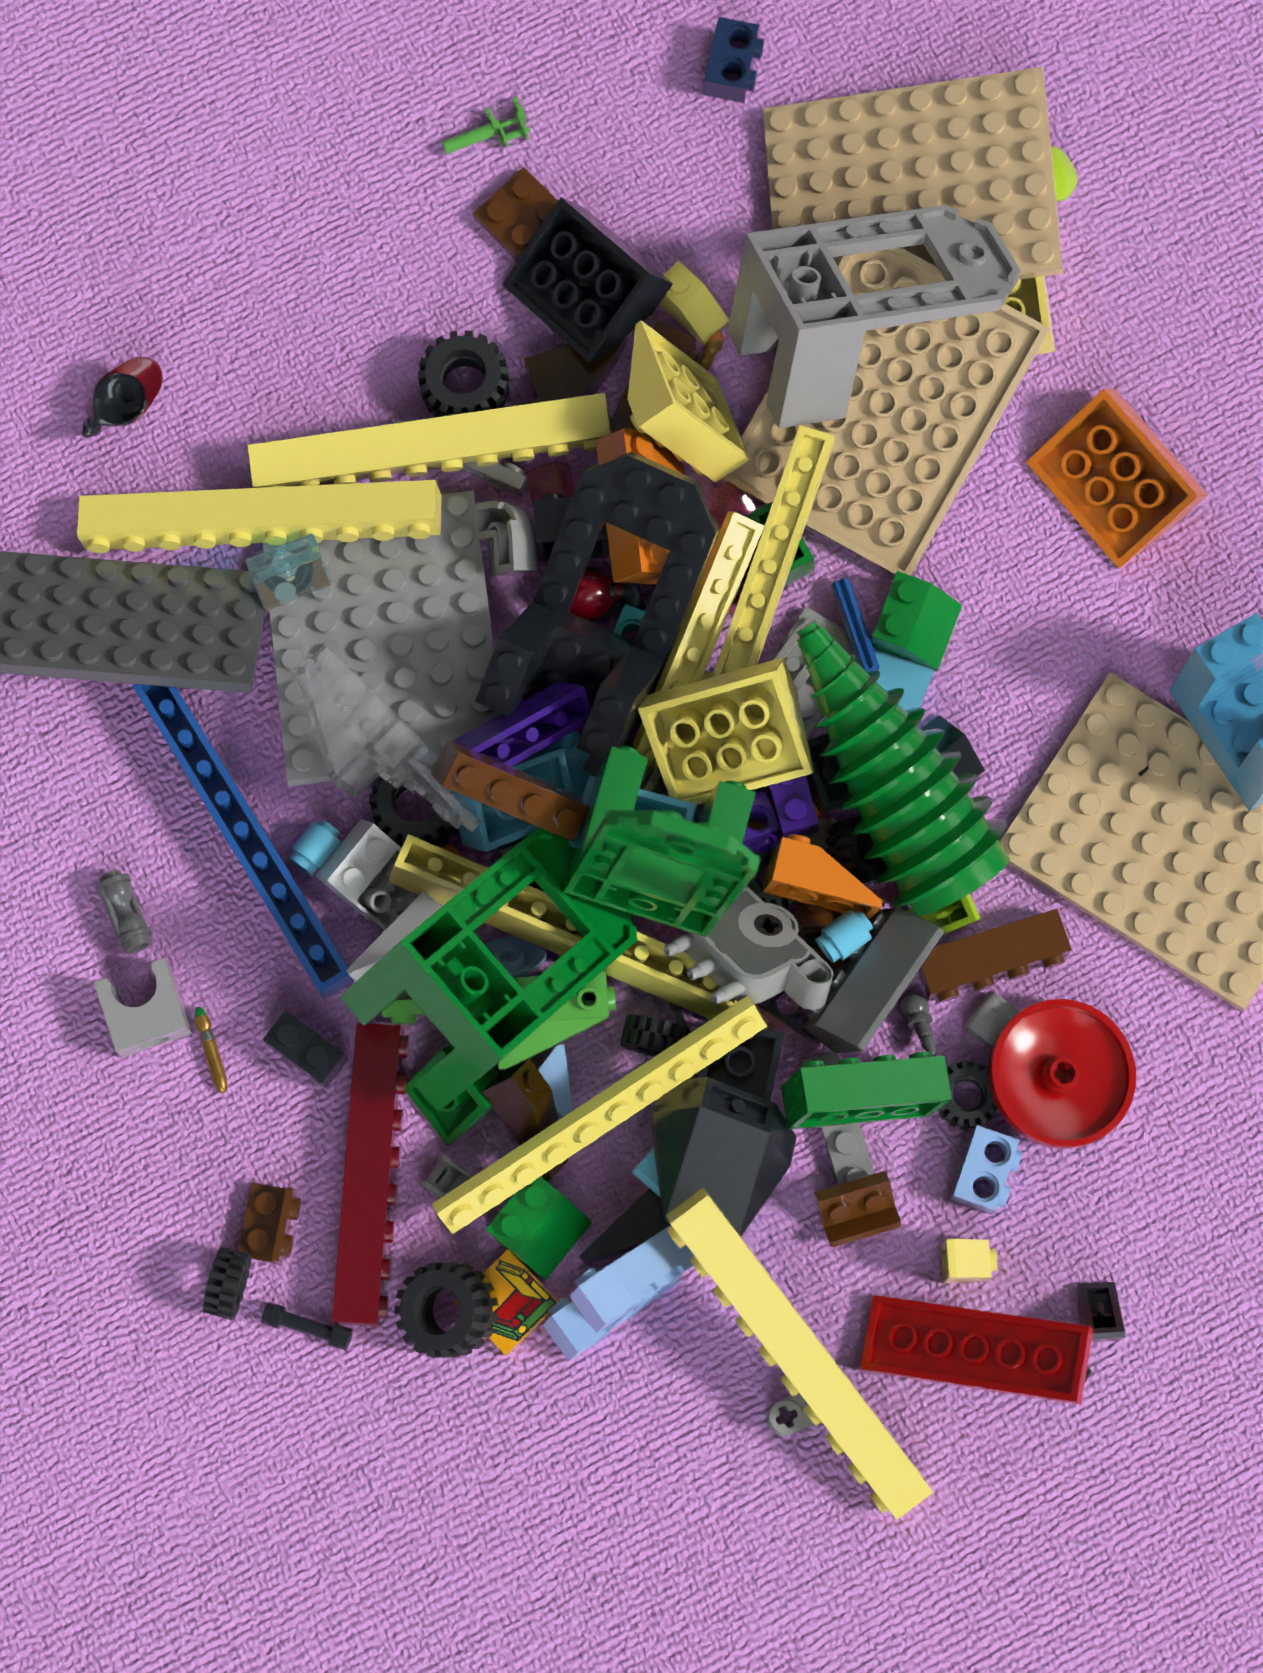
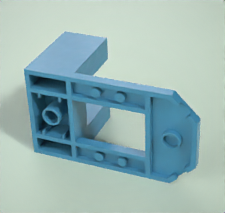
(1224, 703)

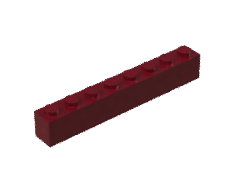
(368, 1175)

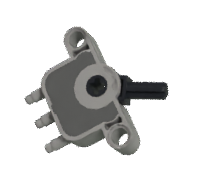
(758, 954)

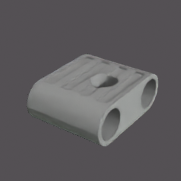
(990, 1018)

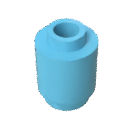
(315, 847)
(844, 935)

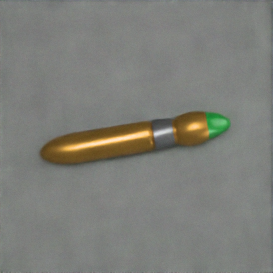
(210, 1048)

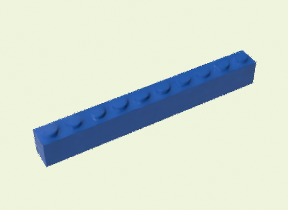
(246, 837)

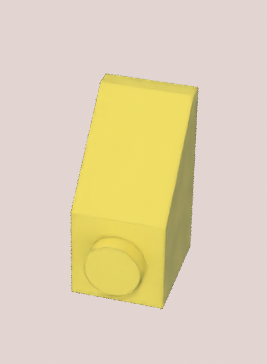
(692, 304)
(967, 1260)

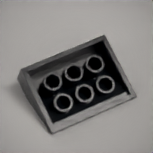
(585, 281)

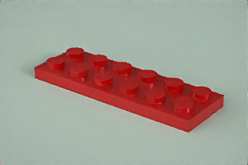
(977, 1349)

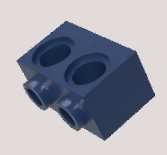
(728, 59)

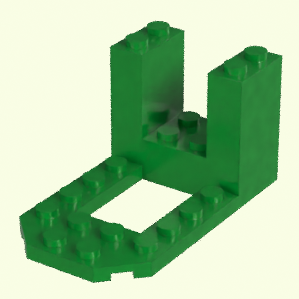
(657, 860)
(464, 983)

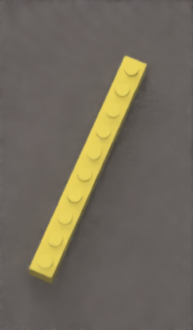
(432, 444)
(259, 515)
(539, 921)
(799, 1354)

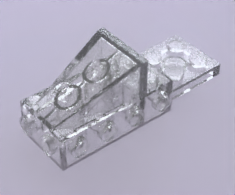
(368, 739)

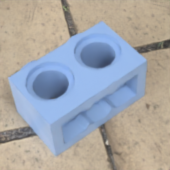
(977, 1166)

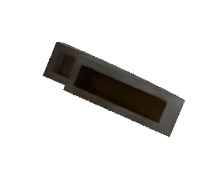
(566, 374)

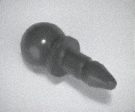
(915, 1010)

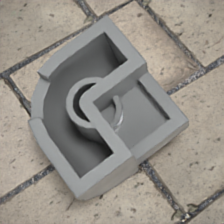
(508, 536)

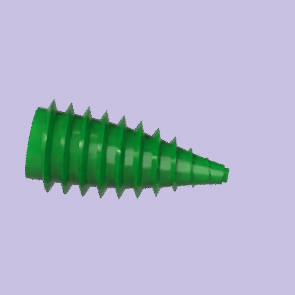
(901, 784)

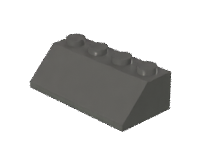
(872, 980)

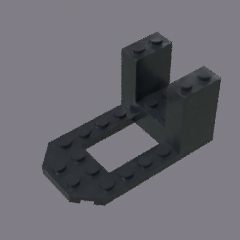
(558, 646)

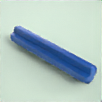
(855, 625)

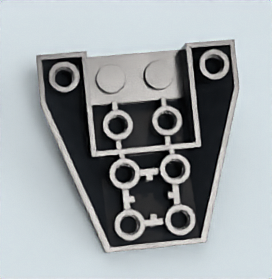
(721, 1143)

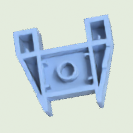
(616, 1293)

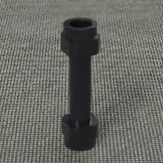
(277, 1316)

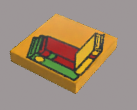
(521, 1301)

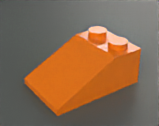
(814, 878)

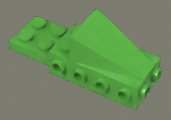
(564, 1024)

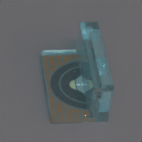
(288, 572)

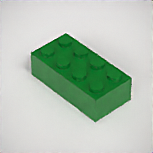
(865, 1091)

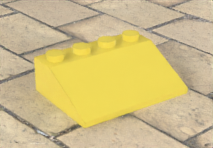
(682, 406)
(727, 729)

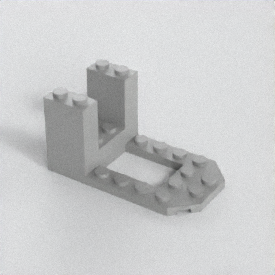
(801, 305)

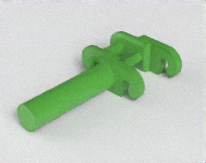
(488, 130)

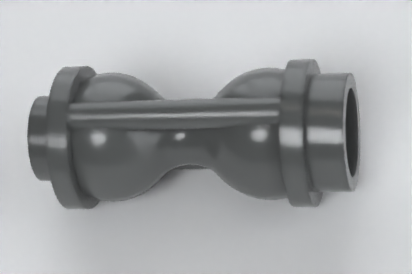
(129, 926)

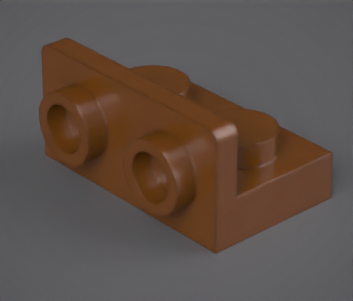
(857, 1209)
(268, 1223)

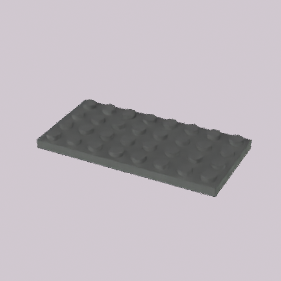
(129, 622)

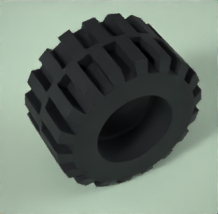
(459, 352)
(384, 813)
(418, 1317)

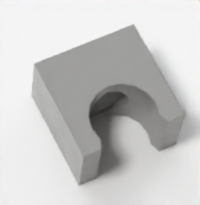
(148, 1025)

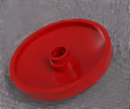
(1062, 1073)

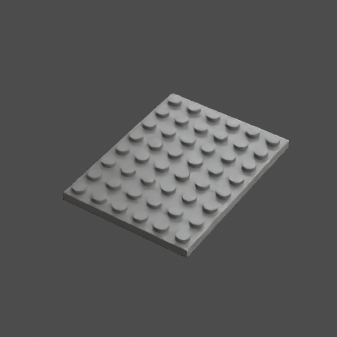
(406, 622)

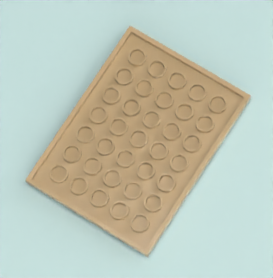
(947, 143)
(912, 421)
(1152, 854)

